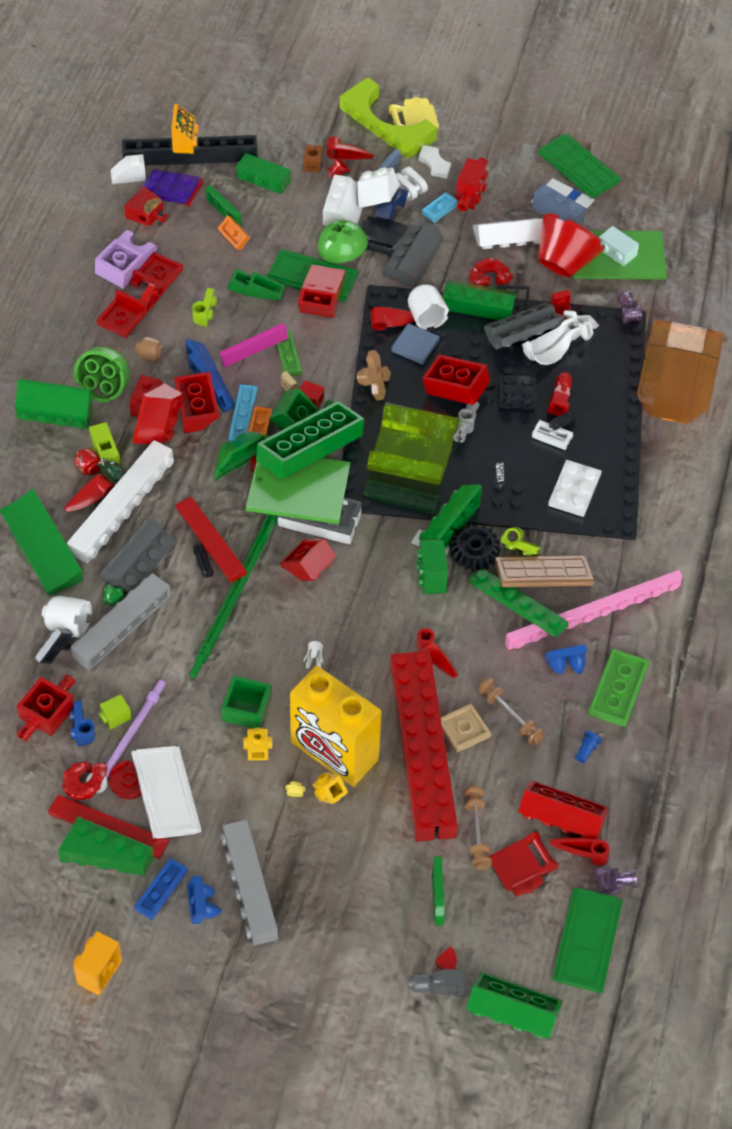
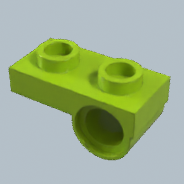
(203, 310)
(528, 548)

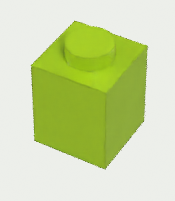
(114, 712)

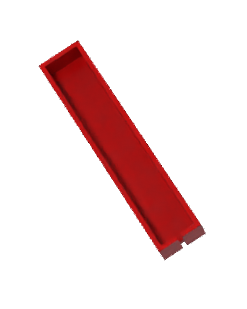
(423, 746)

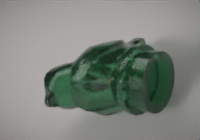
(111, 470)

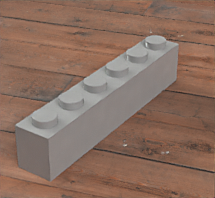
(120, 621)
(250, 883)

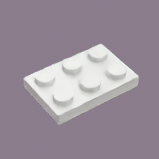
(575, 488)

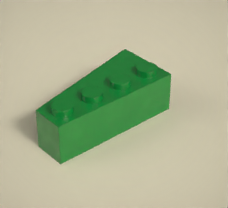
(104, 848)

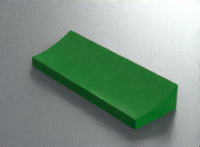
(42, 543)

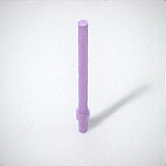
(151, 699)

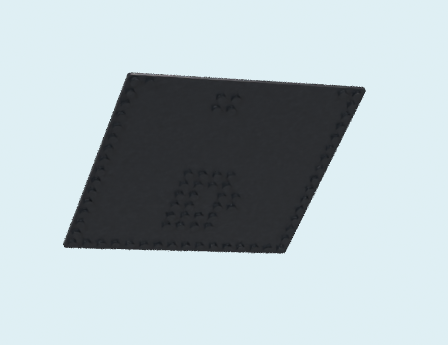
(604, 434)

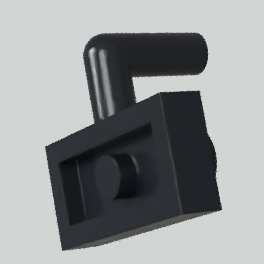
(57, 642)

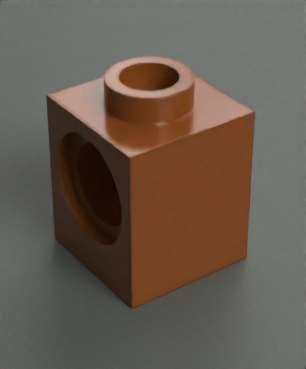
(313, 158)

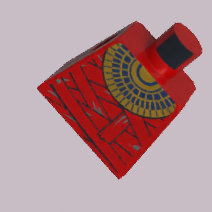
(145, 208)

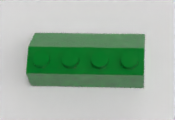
(479, 300)
(53, 403)
(453, 514)
(514, 1005)

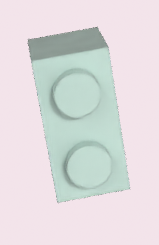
(619, 246)

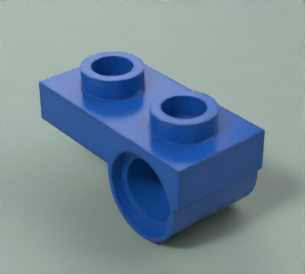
(81, 725)

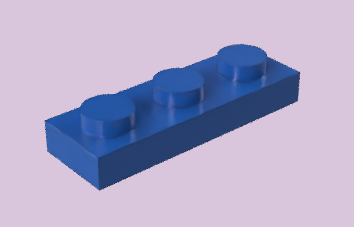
(161, 889)

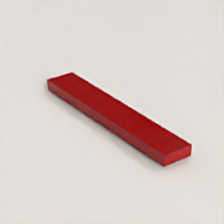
(211, 539)
(69, 811)

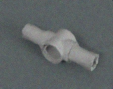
(465, 422)

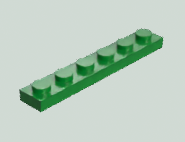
(519, 602)

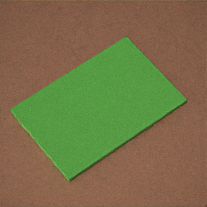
(646, 265)

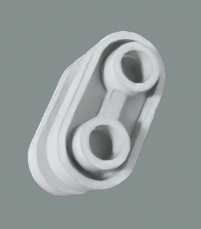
(412, 182)

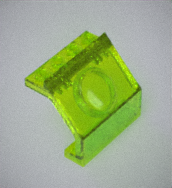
(413, 444)

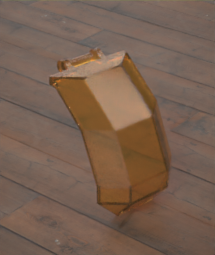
(679, 371)

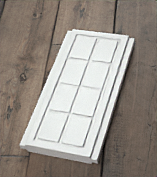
(166, 792)

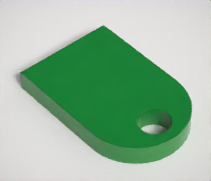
(438, 891)

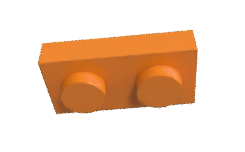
(234, 232)
(260, 420)

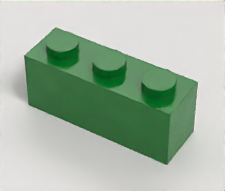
(263, 173)

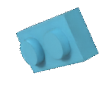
(440, 207)

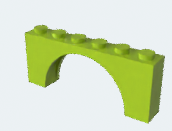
(403, 138)

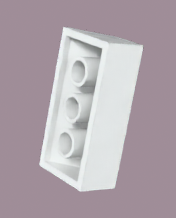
(508, 232)

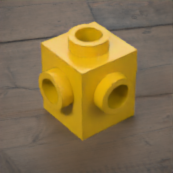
(257, 744)
(329, 788)

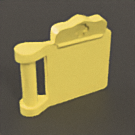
(413, 112)

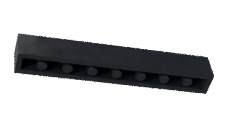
(208, 150)

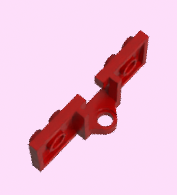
(126, 311)

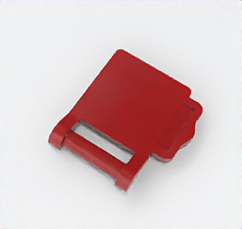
(518, 866)

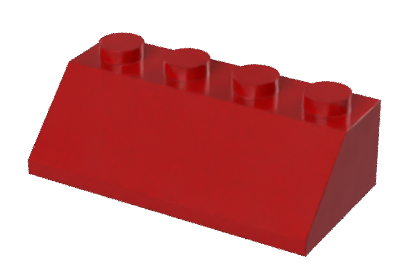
(563, 810)

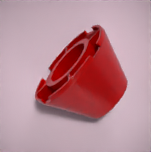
(566, 246)

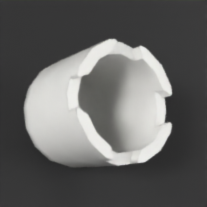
(427, 307)
(68, 614)

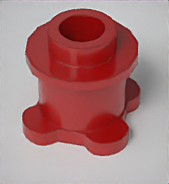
(338, 168)

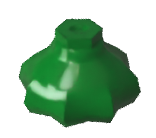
(112, 594)

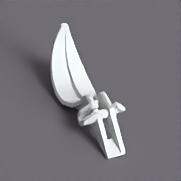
(555, 343)

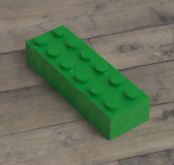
(309, 439)

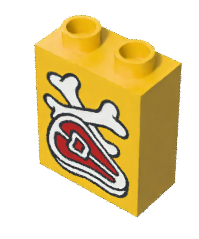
(335, 725)

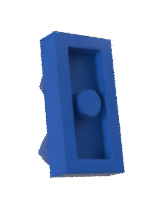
(575, 656)
(197, 894)

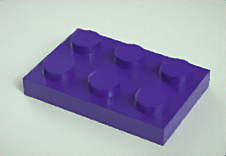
(171, 186)

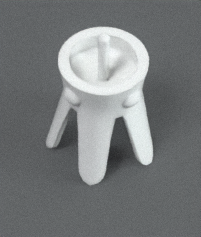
(314, 651)

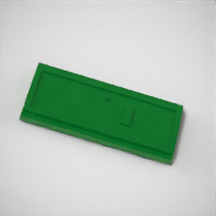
(579, 165)
(292, 270)
(587, 940)

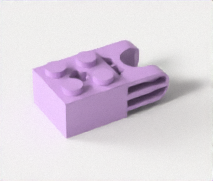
(121, 259)

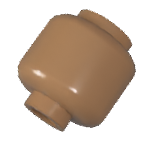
(149, 349)

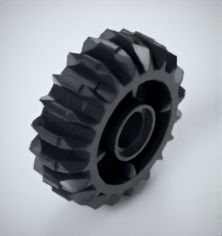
(474, 547)

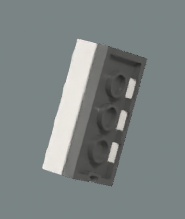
(339, 532)

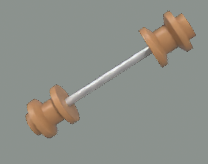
(528, 729)
(479, 851)

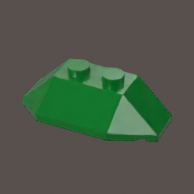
(236, 453)

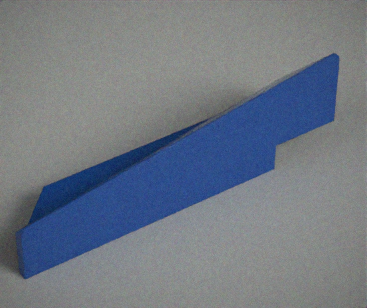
(201, 362)

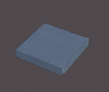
(415, 344)

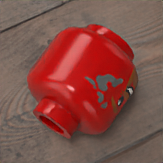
(87, 461)

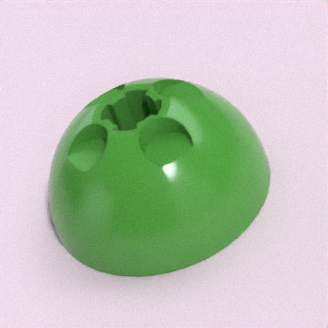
(342, 242)

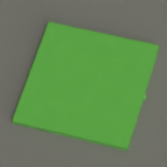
(307, 494)

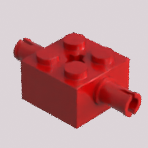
(471, 183)
(45, 707)

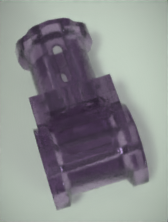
(629, 309)
(612, 880)

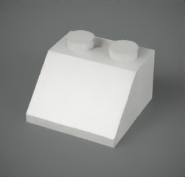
(377, 187)

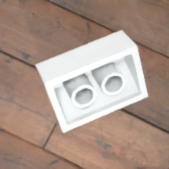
(342, 201)

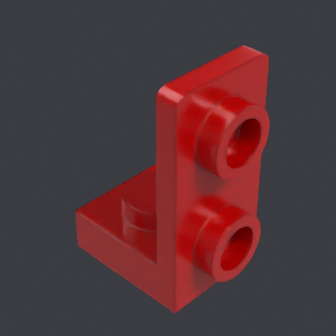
(561, 302)

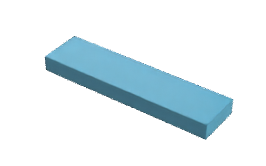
(243, 411)

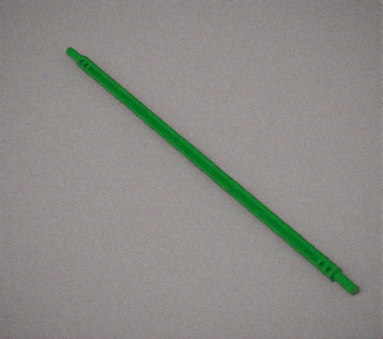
(235, 591)

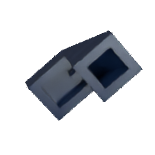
(387, 209)

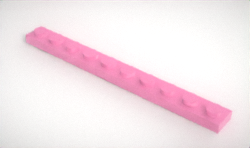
(599, 608)

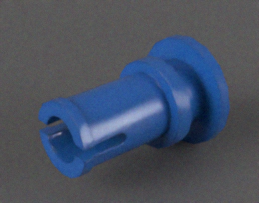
(588, 744)

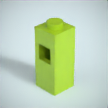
(103, 442)

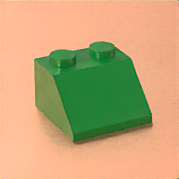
(292, 408)

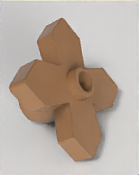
(374, 375)

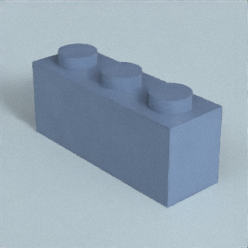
(550, 201)

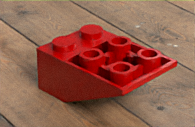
(321, 291)

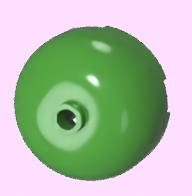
(103, 367)

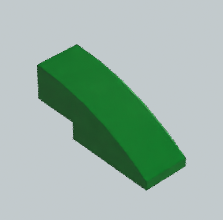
(255, 285)

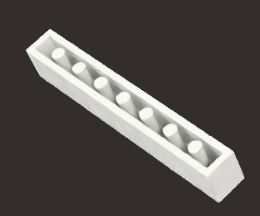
(120, 502)

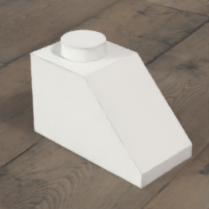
(129, 170)

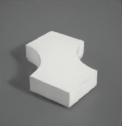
(431, 157)

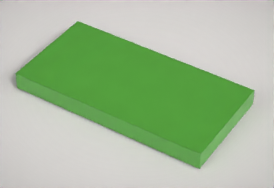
(618, 687)

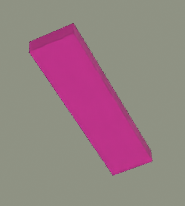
(253, 345)

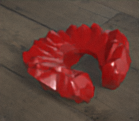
(490, 265)
(83, 791)

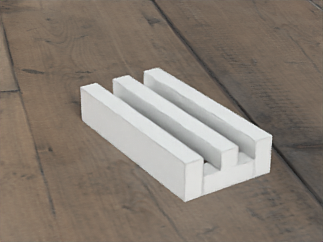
(551, 437)

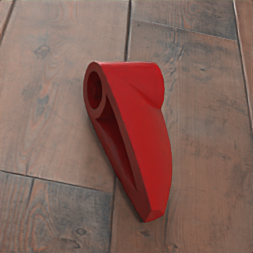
(344, 151)
(389, 317)
(90, 493)
(427, 642)
(584, 848)

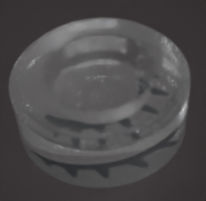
(500, 471)

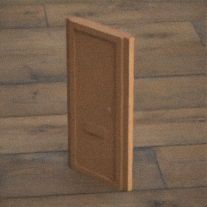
(543, 571)

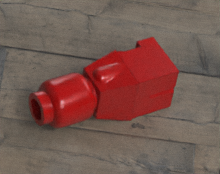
(558, 402)

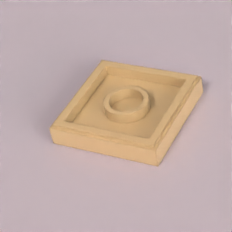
(464, 728)

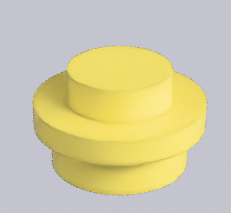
(295, 789)

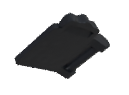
(384, 233)

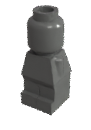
(441, 982)

